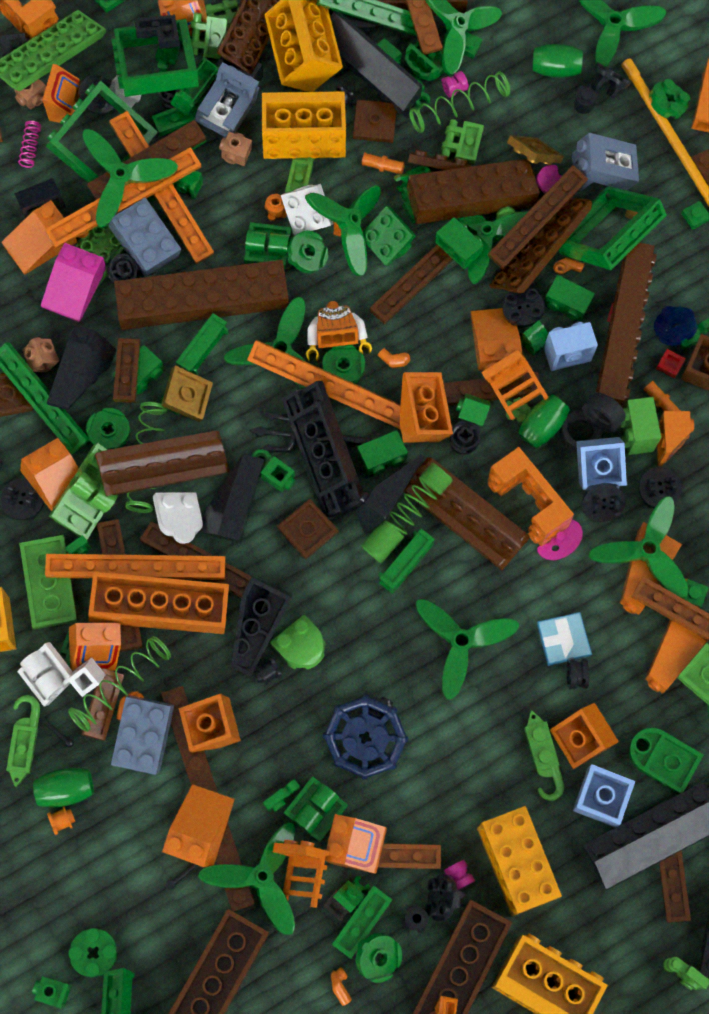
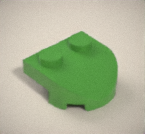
(300, 644)

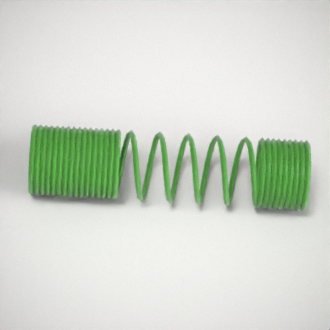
(386, 535)

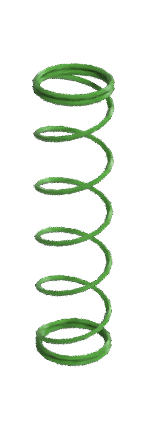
(420, 119)
(154, 412)
(87, 727)

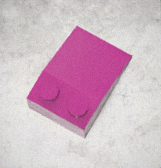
(73, 282)

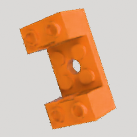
(32, 17)
(518, 469)

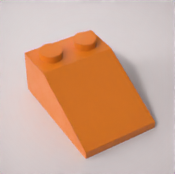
(29, 242)
(493, 336)
(424, 408)
(49, 471)
(199, 826)

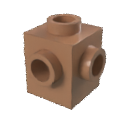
(31, 95)
(235, 148)
(40, 354)

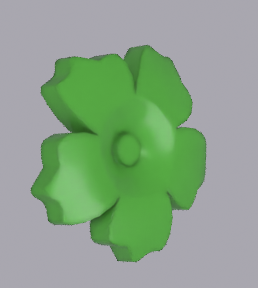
(519, 413)

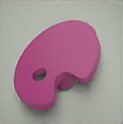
(547, 177)
(566, 541)

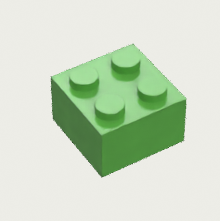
(640, 426)

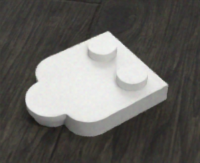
(178, 515)

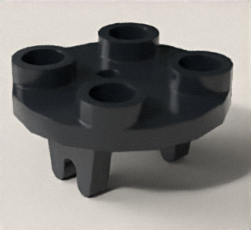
(616, 81)
(98, 105)
(525, 316)
(650, 489)
(12, 496)
(613, 502)
(443, 897)

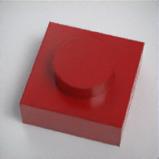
(670, 363)

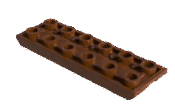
(246, 34)
(538, 252)
(162, 463)
(471, 518)

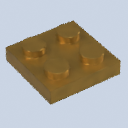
(535, 150)
(187, 394)

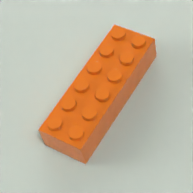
(158, 602)

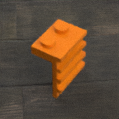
(507, 371)
(305, 857)

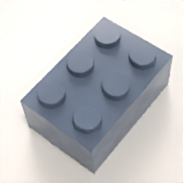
(144, 237)
(142, 734)

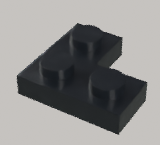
(162, 26)

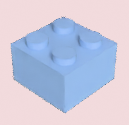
(570, 345)
(601, 462)
(603, 796)

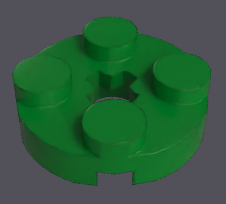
(678, 99)
(297, 255)
(351, 356)
(102, 420)
(79, 952)
(367, 952)

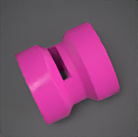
(455, 82)
(459, 874)

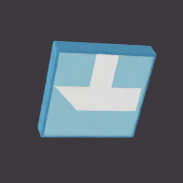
(564, 638)

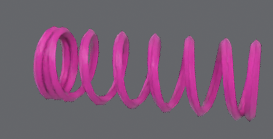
(33, 129)

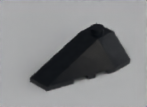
(82, 362)
(380, 501)
(231, 506)
(258, 618)

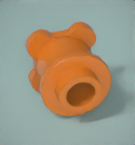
(275, 207)
(61, 819)

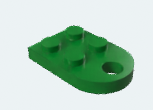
(666, 759)

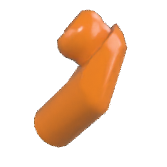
(567, 264)

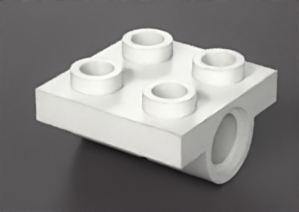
(300, 213)
(45, 673)

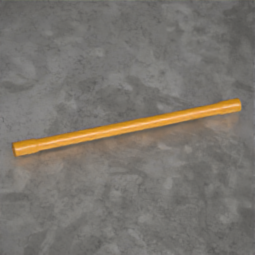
(634, 75)

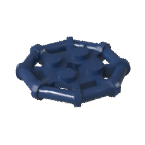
(353, 742)

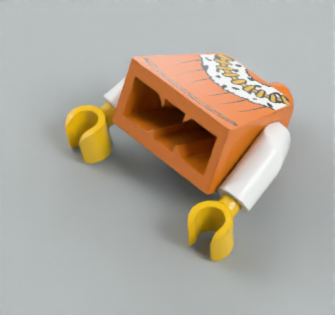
(336, 327)

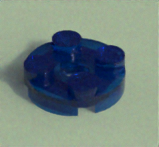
(671, 316)

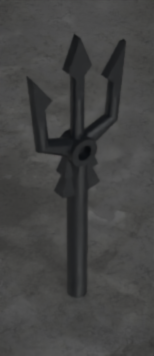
(260, 431)

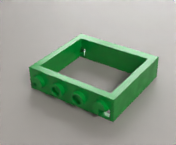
(154, 82)
(68, 157)
(648, 217)

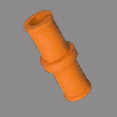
(383, 163)
(662, 400)

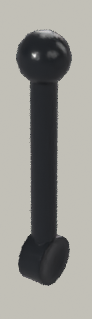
(68, 742)
(172, 883)

